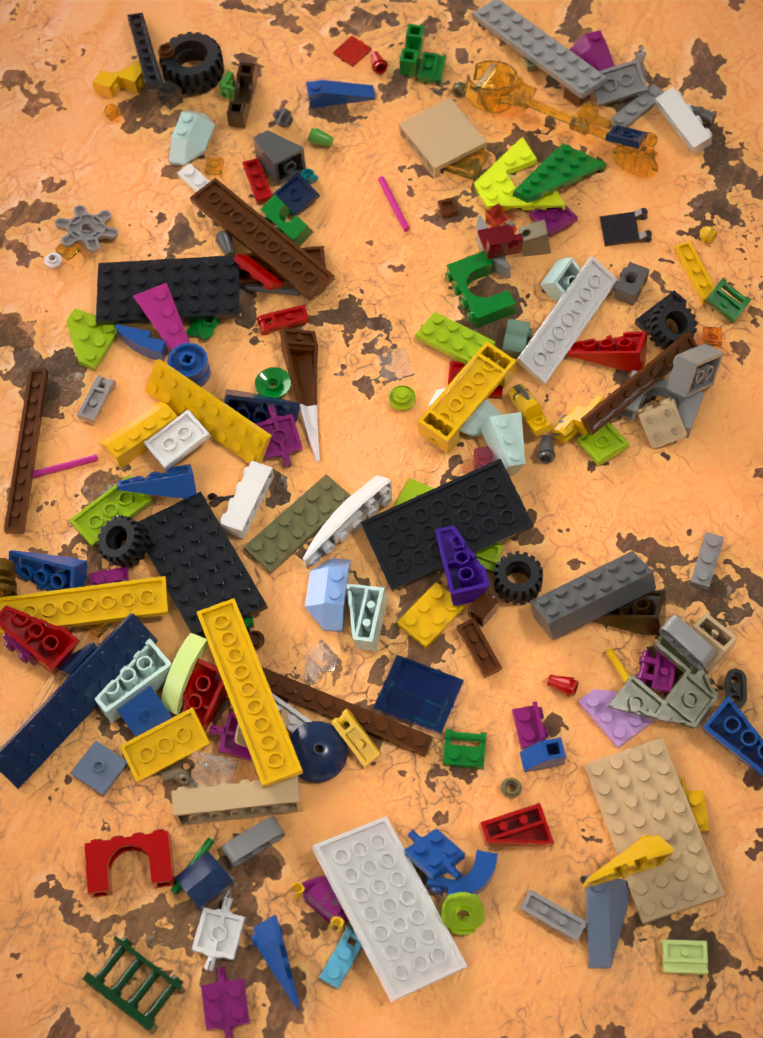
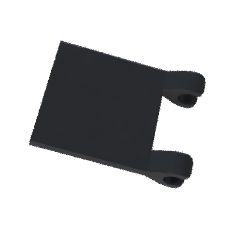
(623, 228)

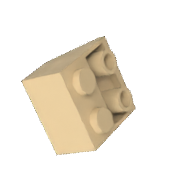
(717, 636)

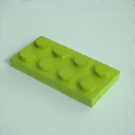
(451, 338)
(110, 504)

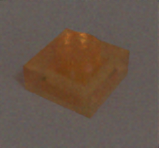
(712, 336)

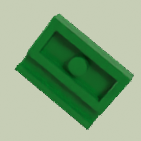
(431, 67)

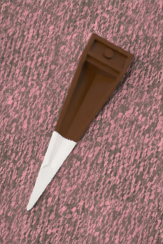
(301, 360)

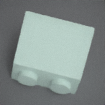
(560, 277)

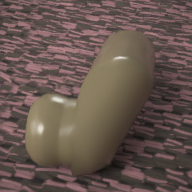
(177, 774)

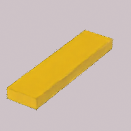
(694, 269)

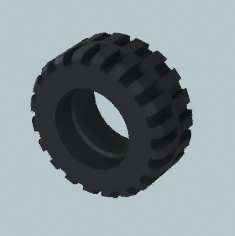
(196, 78)

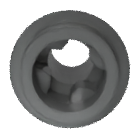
(225, 242)
(546, 450)

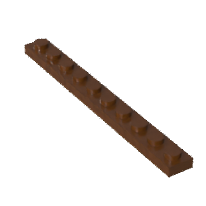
(26, 451)
(333, 707)

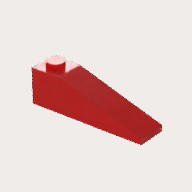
(621, 352)
(44, 641)
(204, 692)

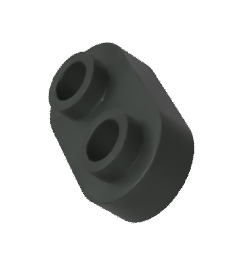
(736, 690)

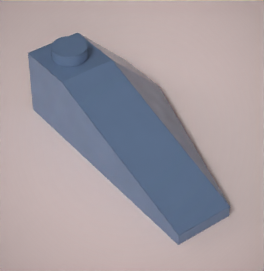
(605, 915)

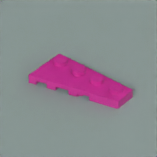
(163, 314)

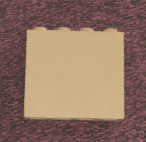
(441, 136)

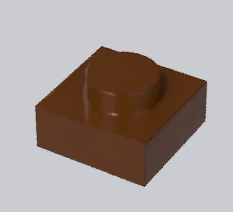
(448, 207)

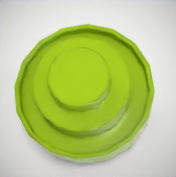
(402, 398)

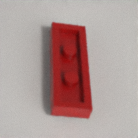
(257, 180)

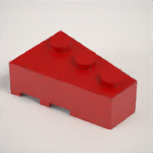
(518, 828)

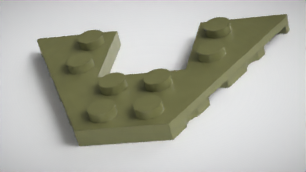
(683, 705)

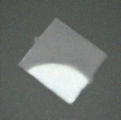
(395, 365)

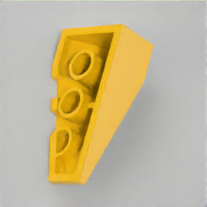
(641, 856)

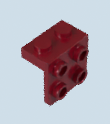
(500, 241)

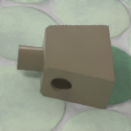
(535, 239)

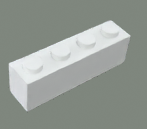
(684, 121)
(247, 499)

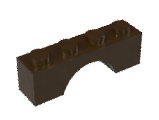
(246, 83)

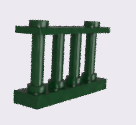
(131, 1005)

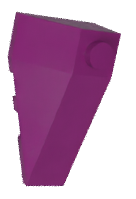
(594, 50)

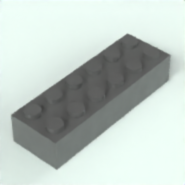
(592, 595)

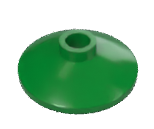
(270, 377)

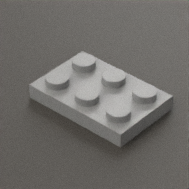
(622, 82)

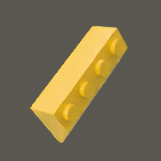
(128, 441)

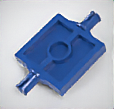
(435, 854)

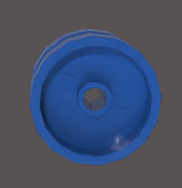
(191, 362)

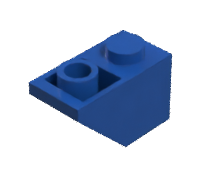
(543, 755)

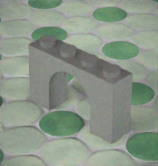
(687, 407)

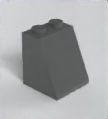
(279, 156)

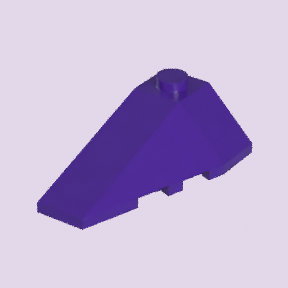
(463, 571)

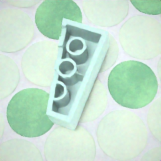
(146, 669)

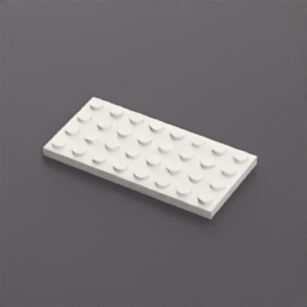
(389, 908)

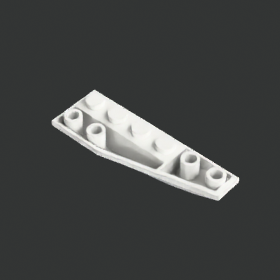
(347, 518)

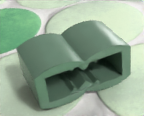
(516, 337)

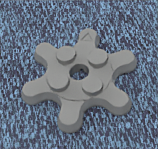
(84, 220)

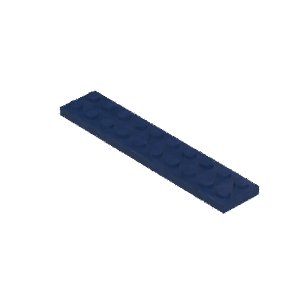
(71, 702)

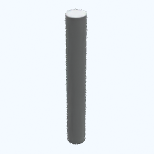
(259, 288)

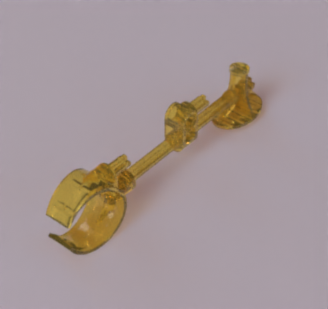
(635, 161)

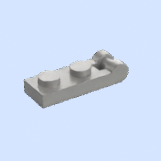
(96, 399)

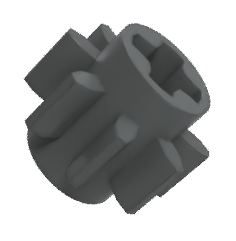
(283, 117)

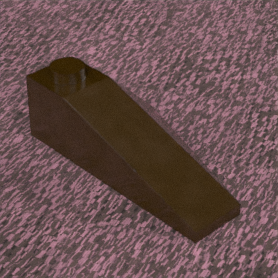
(639, 616)

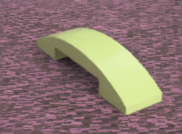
(180, 672)

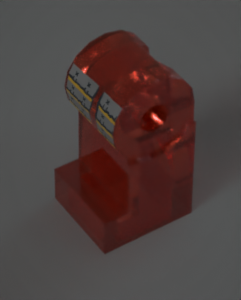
(496, 217)

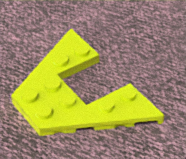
(497, 187)

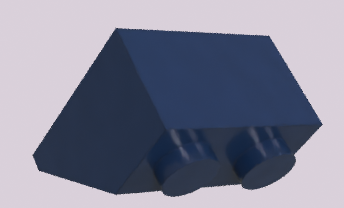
(204, 880)

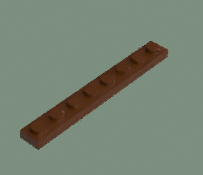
(636, 385)

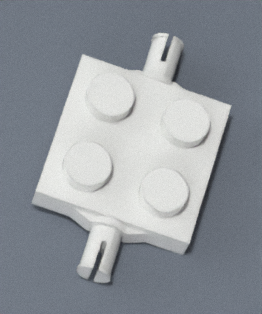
(218, 934)

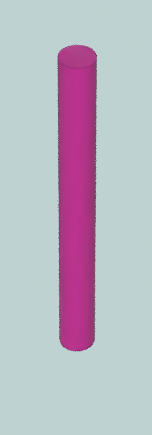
(393, 203)
(64, 466)

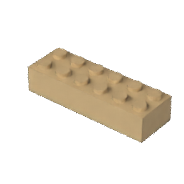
(235, 801)

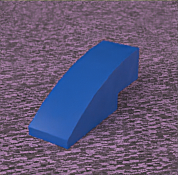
(142, 342)

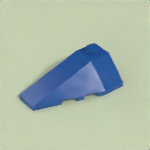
(331, 92)
(175, 483)
(271, 944)

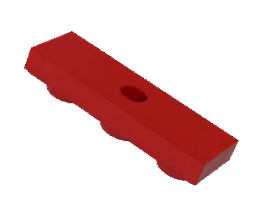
(258, 272)

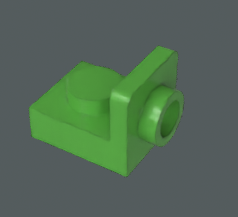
(227, 86)

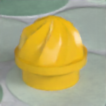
(708, 234)

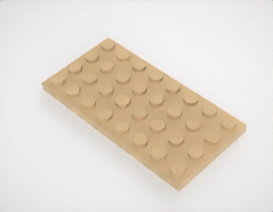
(644, 797)

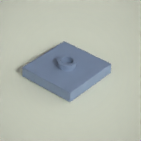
(99, 768)

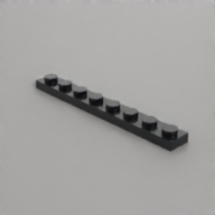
(145, 51)

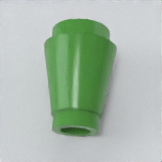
(319, 137)

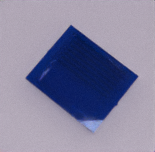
(419, 694)

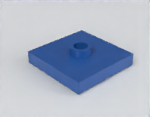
(144, 712)

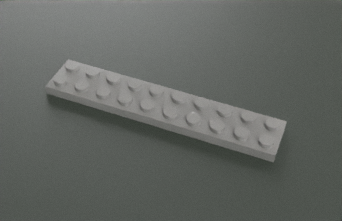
(540, 48)

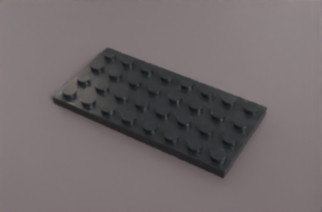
(199, 286)
(478, 504)
(199, 561)

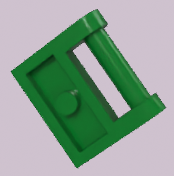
(725, 303)
(464, 756)

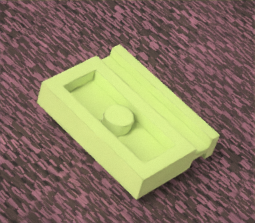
(684, 957)

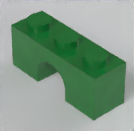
(413, 48)
(277, 211)

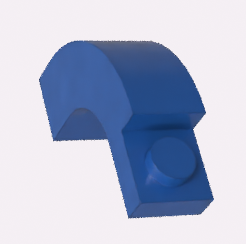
(473, 882)

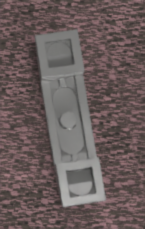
(500, 264)

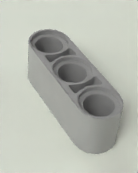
(687, 642)
(253, 841)

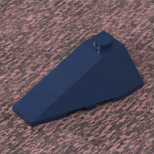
(255, 406)

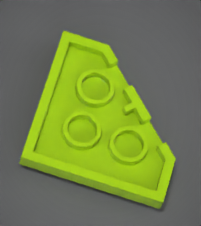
(90, 340)

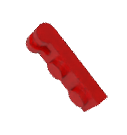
(282, 319)

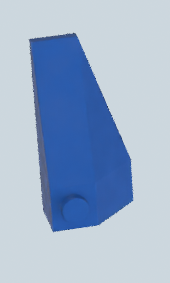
(49, 571)

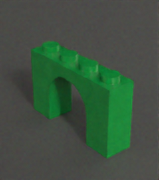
(479, 309)

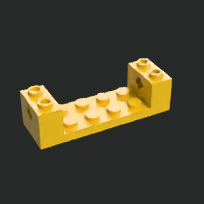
(465, 395)

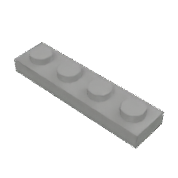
(637, 107)

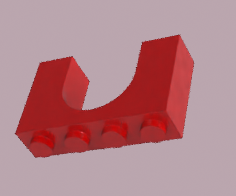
(102, 854)

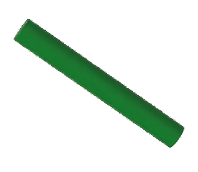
(204, 848)

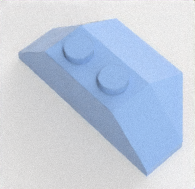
(328, 593)

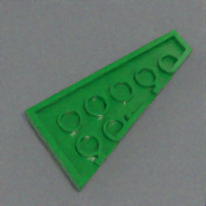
(559, 169)

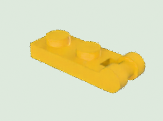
(356, 738)

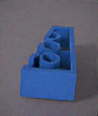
(735, 734)

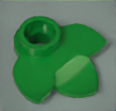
(202, 328)

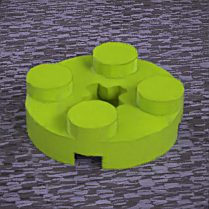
(458, 902)

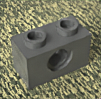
(631, 283)

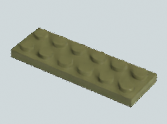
(296, 524)

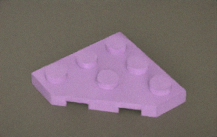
(615, 724)

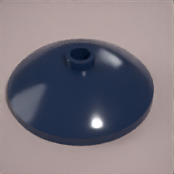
(323, 765)

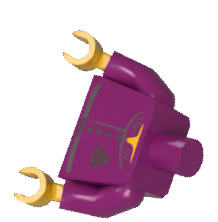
(322, 899)

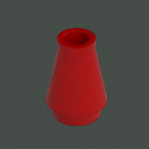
(378, 63)
(563, 684)

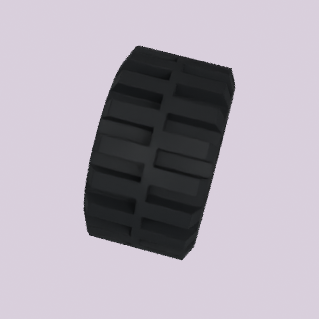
(679, 314)
(115, 532)
(518, 564)

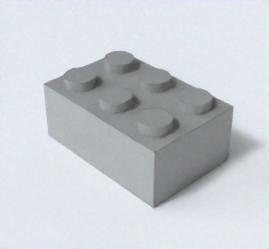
(694, 370)

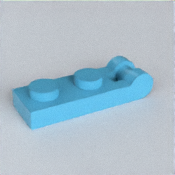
(341, 959)

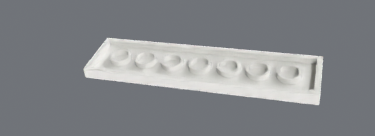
(566, 320)

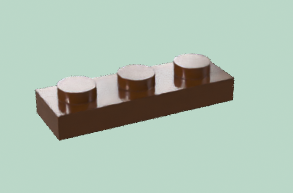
(479, 648)

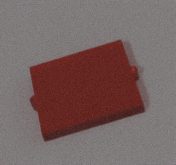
(352, 51)

